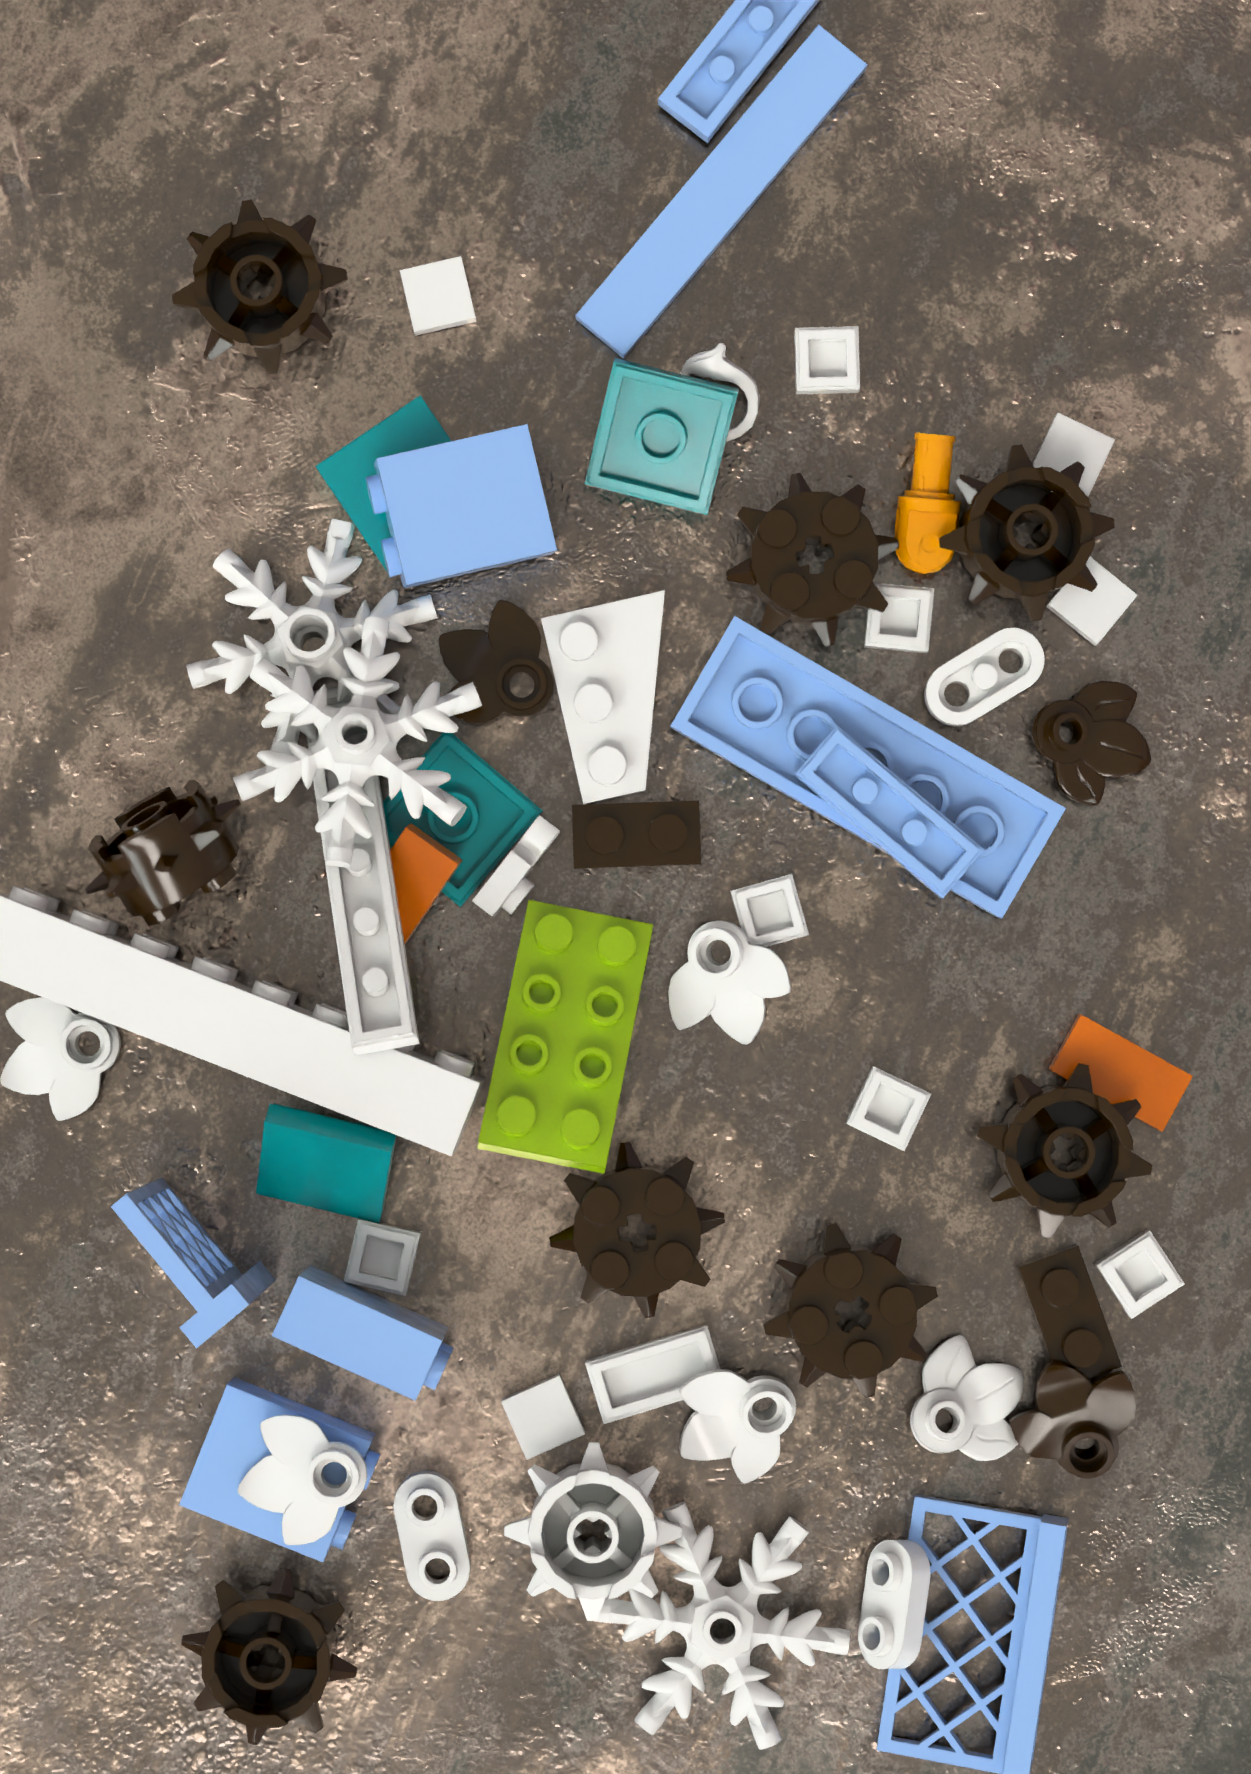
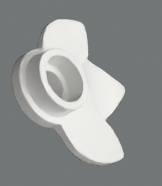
(728, 991)
(52, 1058)
(974, 1397)
(728, 1425)
(294, 1480)

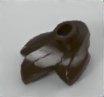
(494, 660)
(1100, 743)
(1074, 1411)

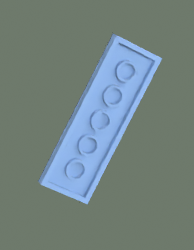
(774, 709)

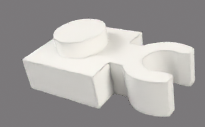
(509, 883)

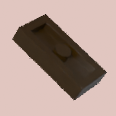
(636, 834)
(1068, 1311)

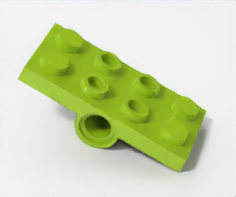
(565, 1037)

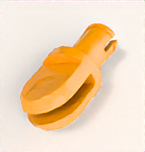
(927, 508)

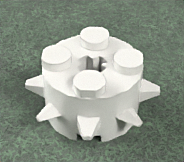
(593, 1567)

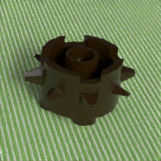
(259, 250)
(1062, 531)
(845, 578)
(166, 852)
(1100, 1158)
(613, 1259)
(860, 1347)
(263, 1694)

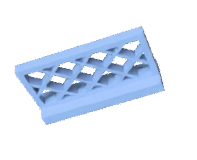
(190, 1258)
(1027, 1650)

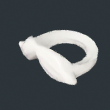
(717, 367)

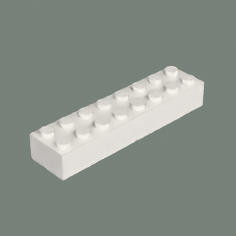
(229, 1023)

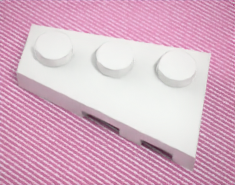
(606, 690)

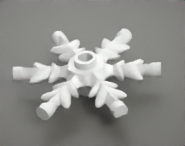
(299, 623)
(357, 762)
(734, 1603)

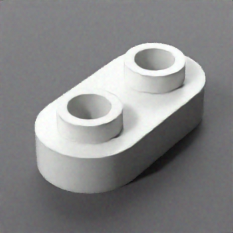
(983, 678)
(432, 1536)
(894, 1604)

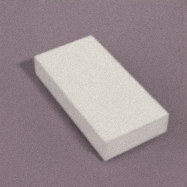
(649, 1372)

